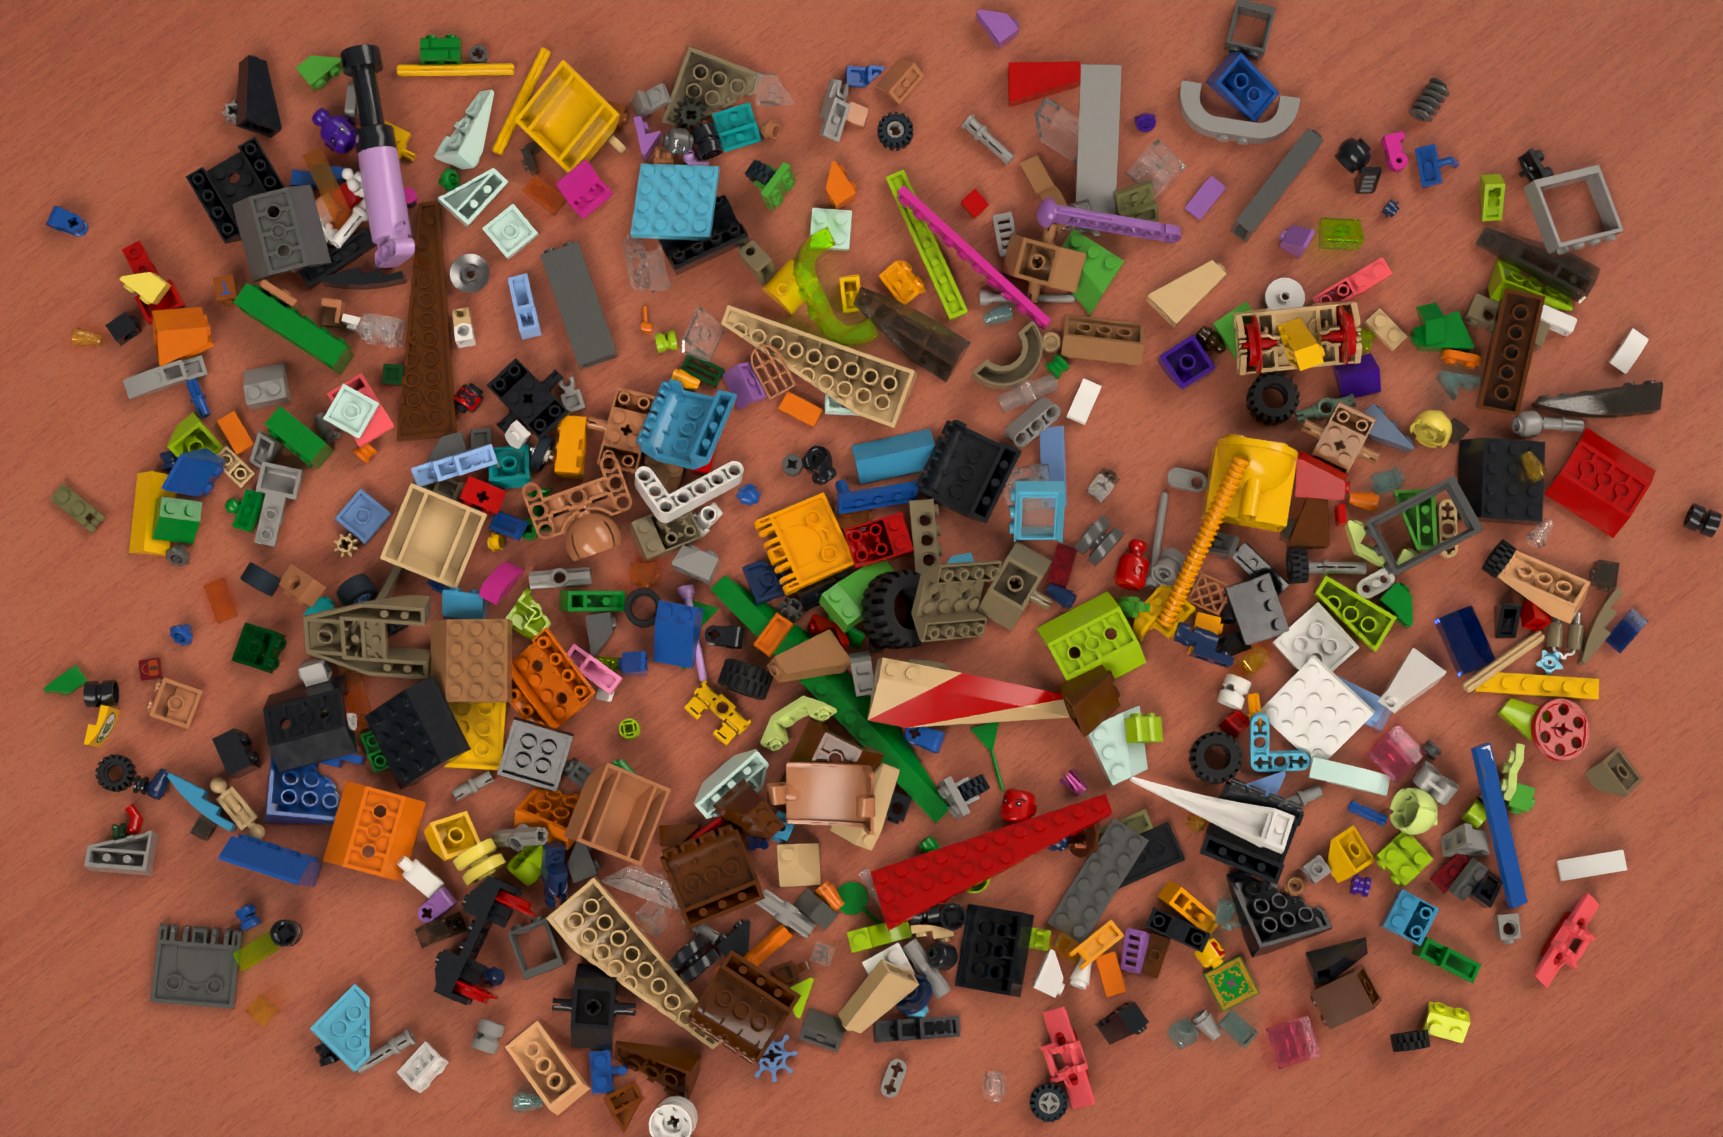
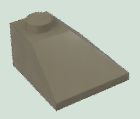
(1614, 774)

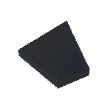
(1232, 644)

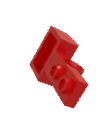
(141, 263)

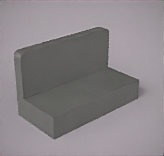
(822, 1030)

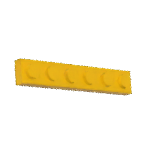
(1541, 686)

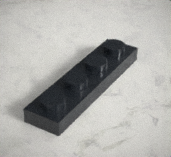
(350, 251)

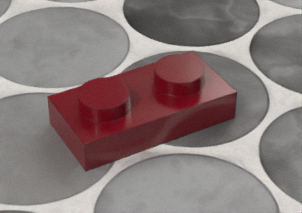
(1061, 565)
(1449, 872)

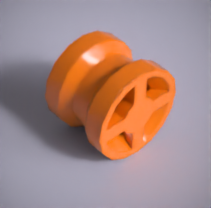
(365, 452)

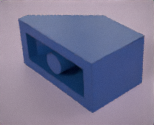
(634, 663)

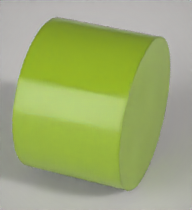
(1474, 814)

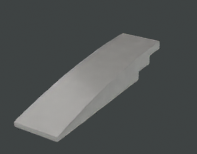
(1098, 135)

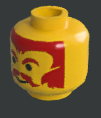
(1211, 955)

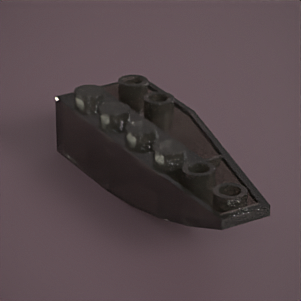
(1562, 272)
(914, 333)
(1606, 402)

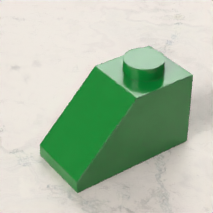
(1399, 603)

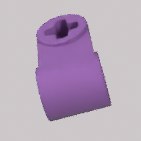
(439, 903)

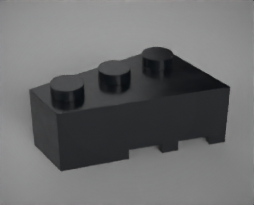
(1123, 1022)

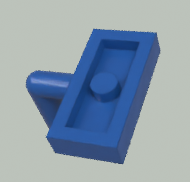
(1430, 164)
(603, 1072)

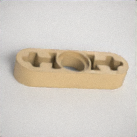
(1442, 514)

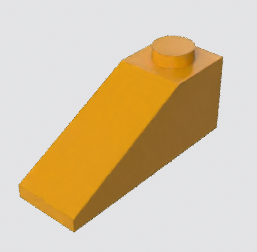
(1188, 907)

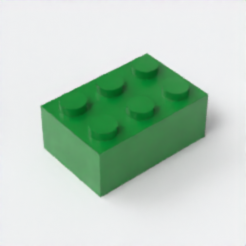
(298, 438)

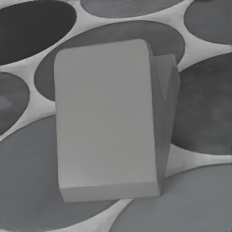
(651, 100)

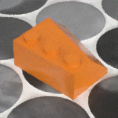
(547, 810)

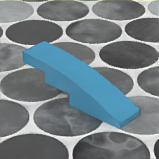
(197, 798)

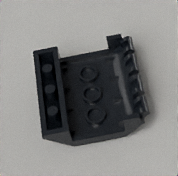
(967, 471)
(1240, 853)

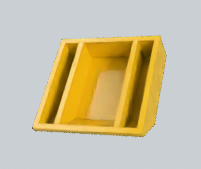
(568, 118)

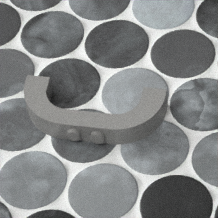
(1231, 129)

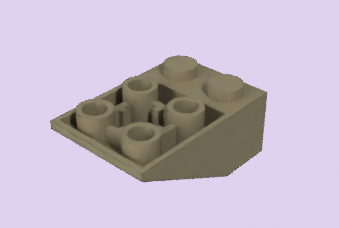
(659, 539)

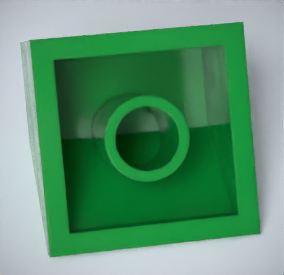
(176, 520)

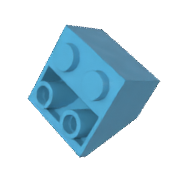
(463, 605)
(1409, 917)

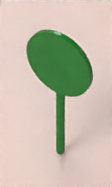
(855, 900)

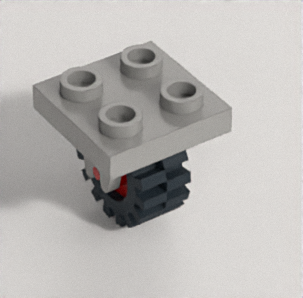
(962, 794)

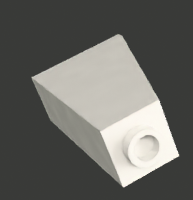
(1411, 679)

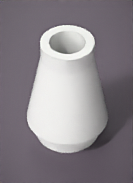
(1079, 977)

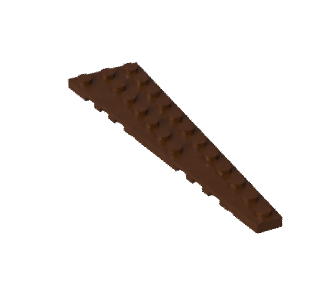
(428, 379)

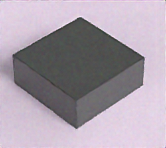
(481, 437)

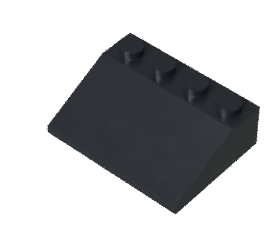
(994, 950)

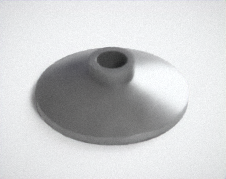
(466, 264)

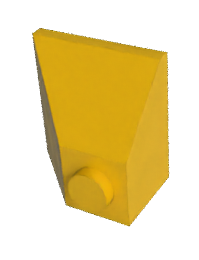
(451, 835)
(1348, 854)

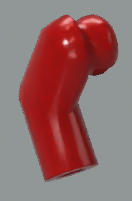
(135, 822)

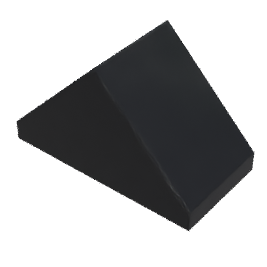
(1506, 619)
(1486, 890)

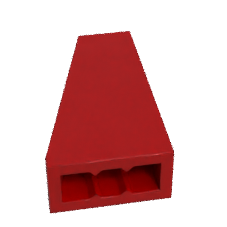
(1040, 79)

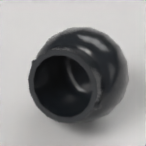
(1353, 154)

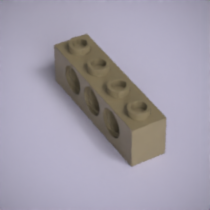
(1481, 304)
(917, 510)

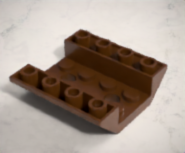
(819, 743)

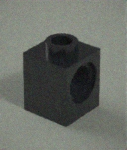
(124, 328)
(904, 801)

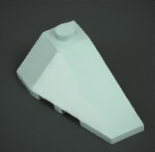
(468, 139)

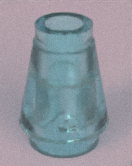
(999, 315)
(526, 1102)

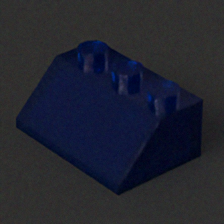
(1464, 640)

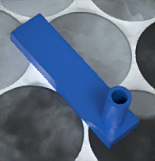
(873, 497)

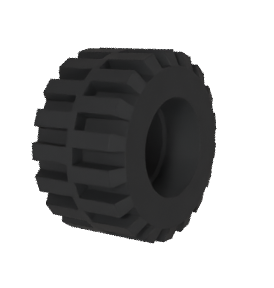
(1279, 383)
(745, 679)
(1228, 745)

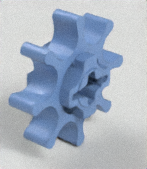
(773, 1068)

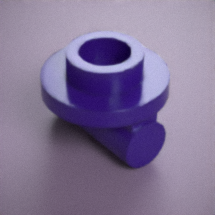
(1145, 122)

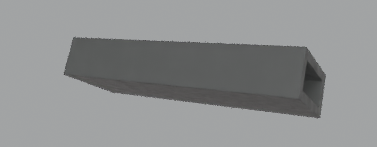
(1277, 185)
(578, 305)

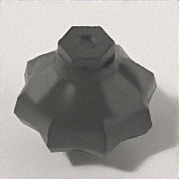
(177, 555)

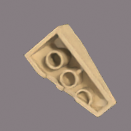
(884, 784)

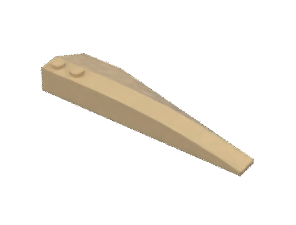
(613, 942)

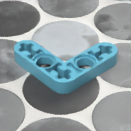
(1264, 753)

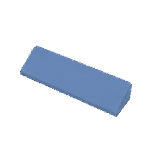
(1053, 453)

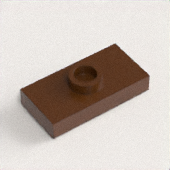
(1155, 955)

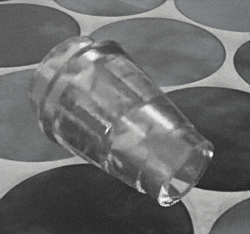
(1538, 536)

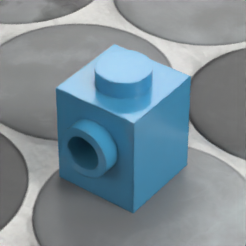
(785, 832)

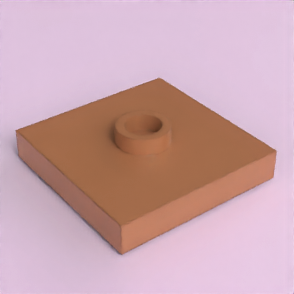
(283, 295)

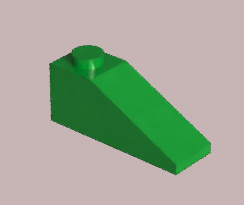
(591, 600)

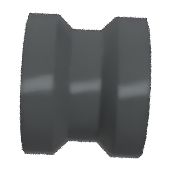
(794, 468)

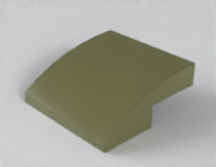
(1137, 202)

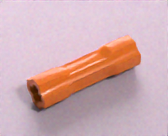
(770, 944)

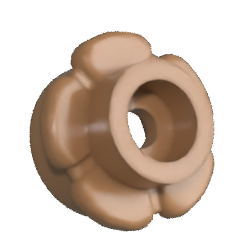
(1299, 885)

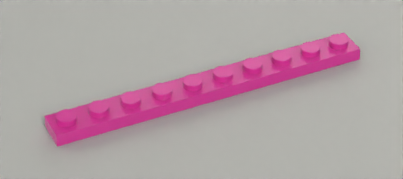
(967, 253)

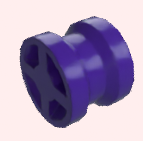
(1360, 885)

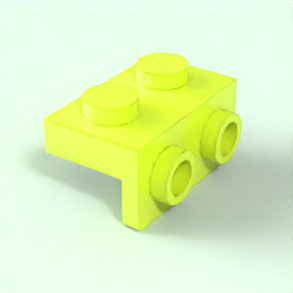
(1446, 1022)

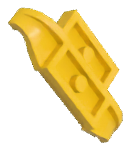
(1148, 620)

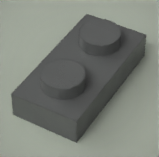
(1468, 879)

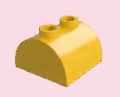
(784, 289)

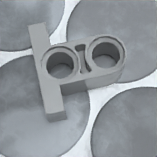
(862, 672)
(1465, 841)

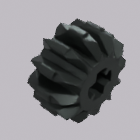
(697, 113)

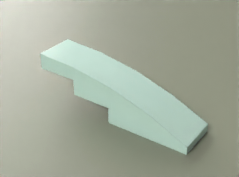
(1349, 776)

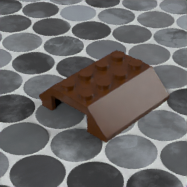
(711, 875)
(743, 1007)

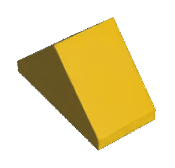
(849, 289)

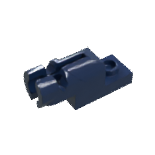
(1203, 645)
(554, 873)

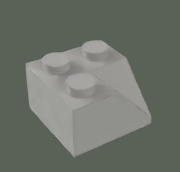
(697, 564)

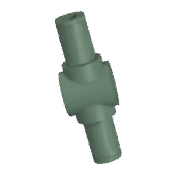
(1315, 412)

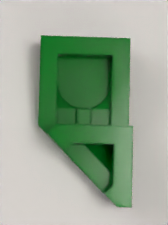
(67, 682)

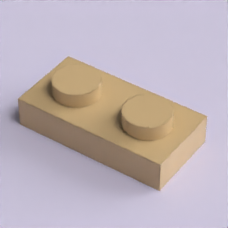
(1385, 329)

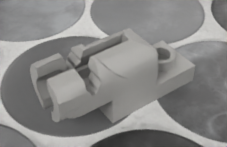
(834, 110)

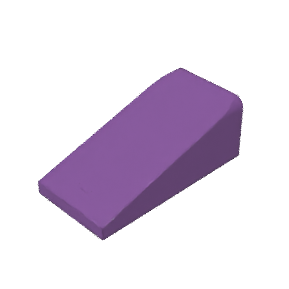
(1205, 198)

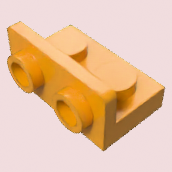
(902, 282)

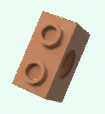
(301, 586)

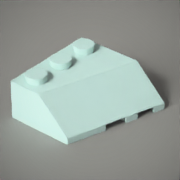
(1115, 756)

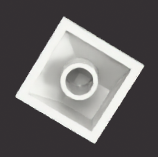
(1049, 976)

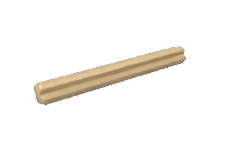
(1503, 661)

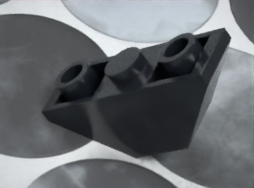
(1177, 930)

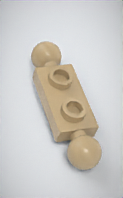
(237, 808)

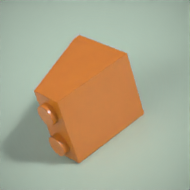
(179, 332)

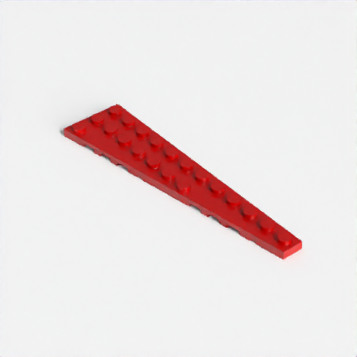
(936, 876)

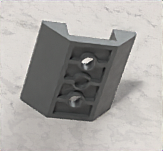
(294, 227)

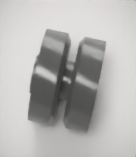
(1099, 540)

